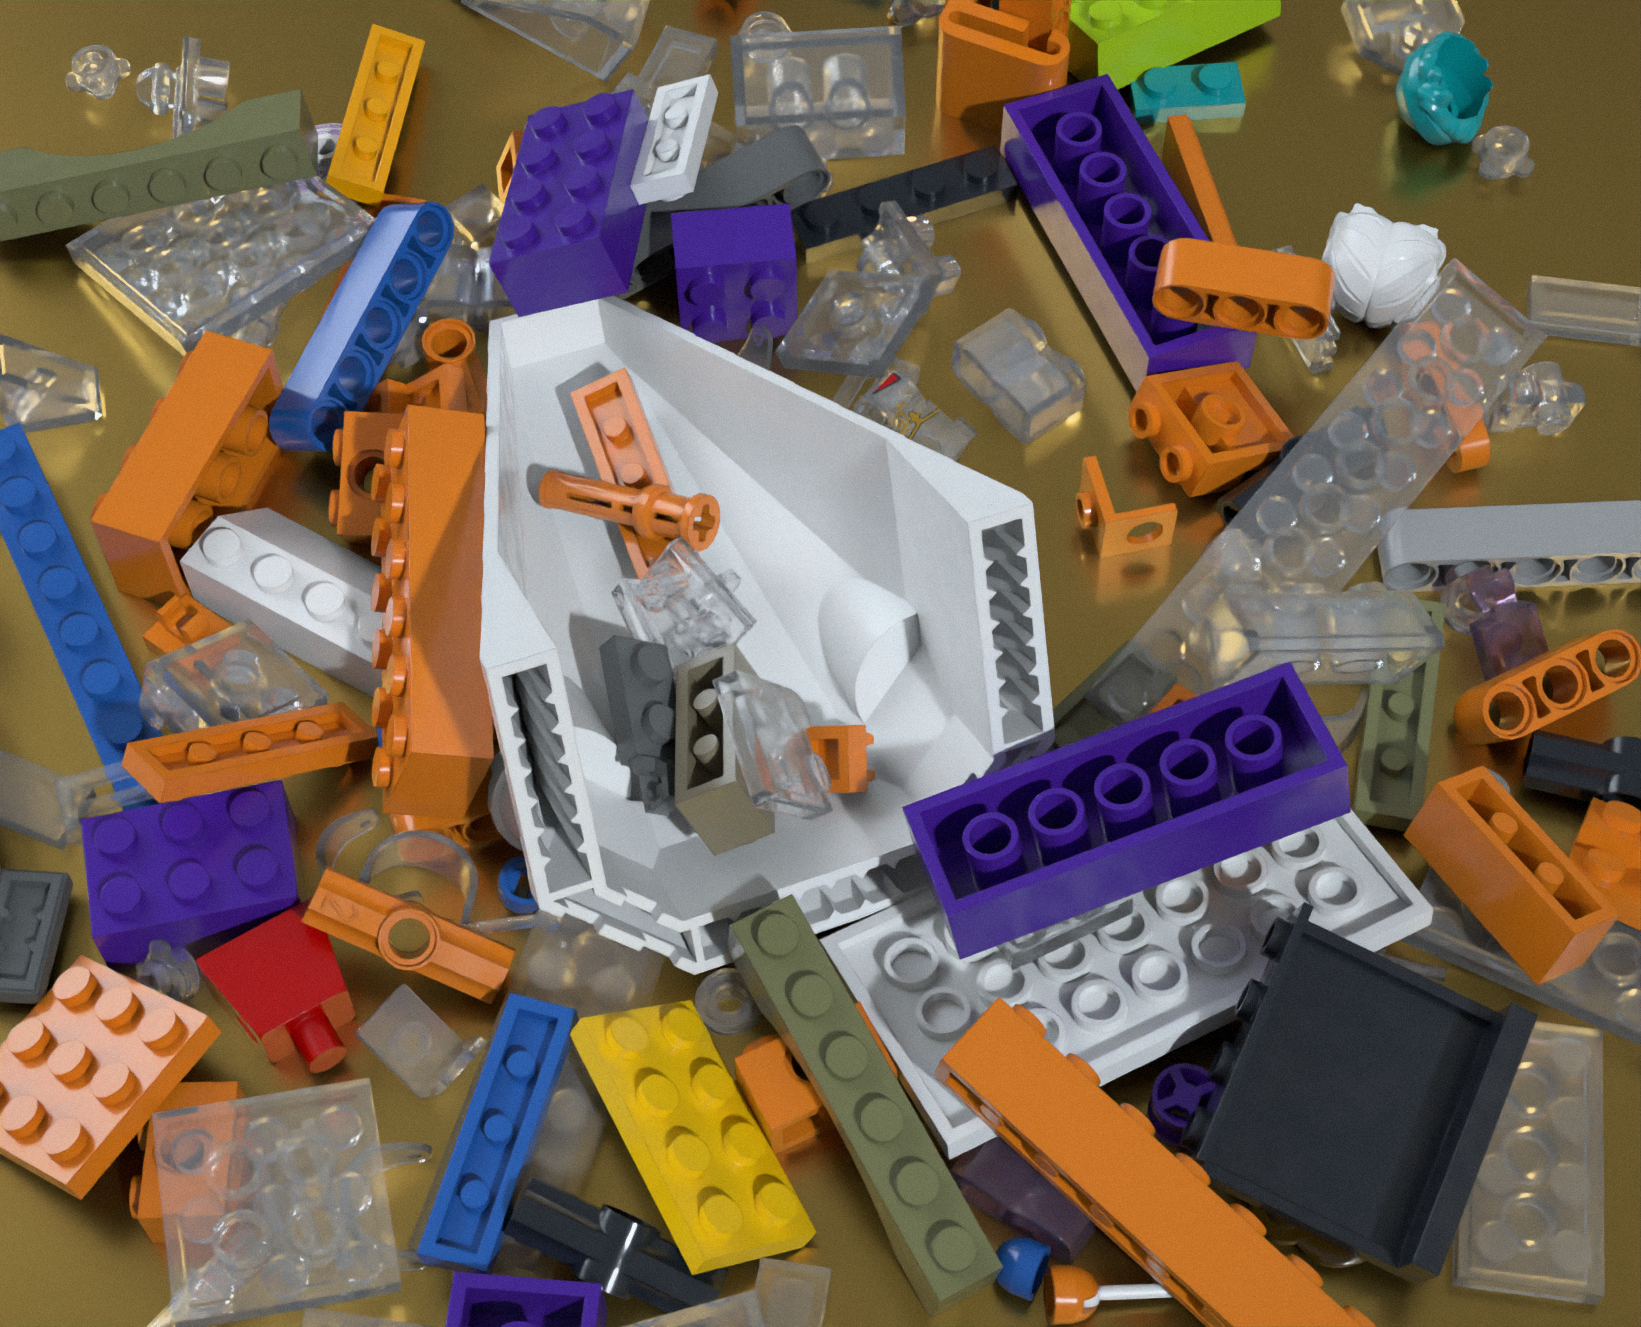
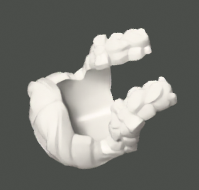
(1380, 265)

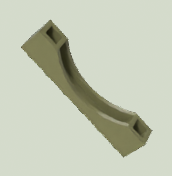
(245, 149)
(903, 1171)

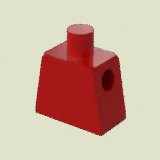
(283, 989)

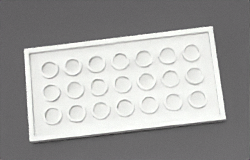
(1130, 985)

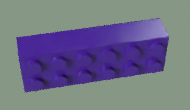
(1108, 219)
(1128, 809)

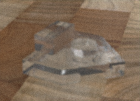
(1395, 28)

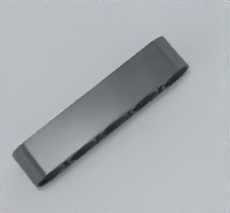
(766, 172)

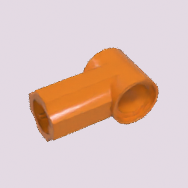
(456, 338)

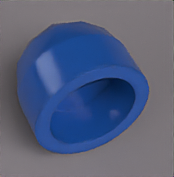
(507, 886)
(1023, 1266)

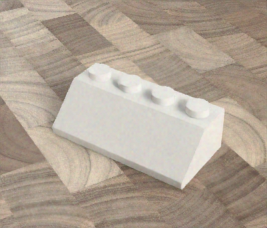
(293, 587)

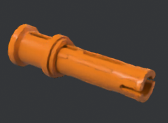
(652, 511)

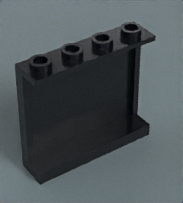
(1356, 1098)

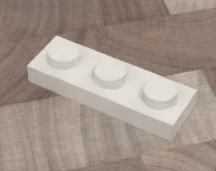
(674, 140)

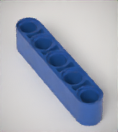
(362, 325)

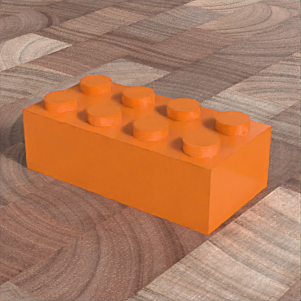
(190, 465)

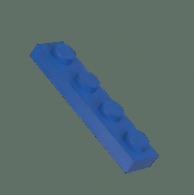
(498, 1136)

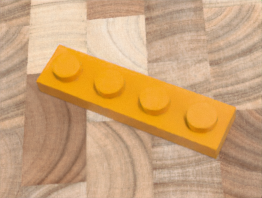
(375, 115)

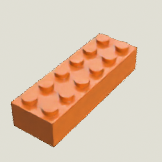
(431, 608)

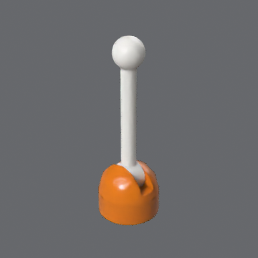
(1073, 1293)

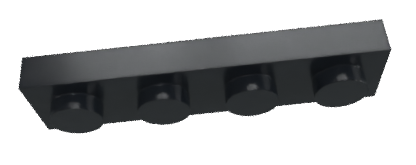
(936, 190)

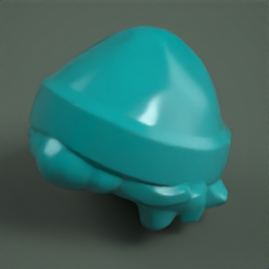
(1444, 89)

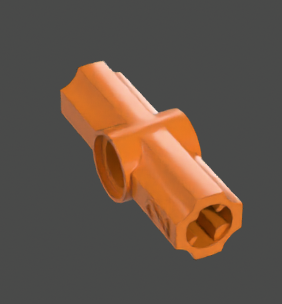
(450, 955)

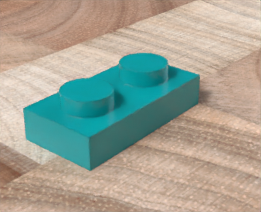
(1193, 90)

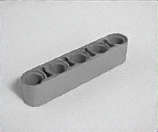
(1534, 541)

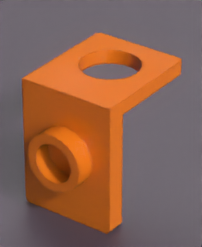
(1112, 529)

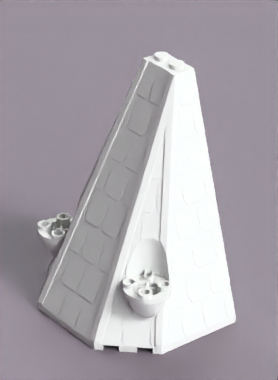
(878, 596)

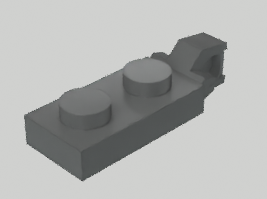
(643, 715)

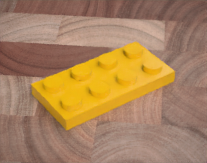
(692, 1135)

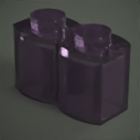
(1021, 1199)

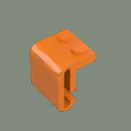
(989, 63)

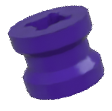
(1178, 1088)

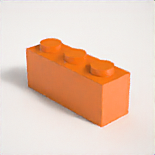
(1511, 875)

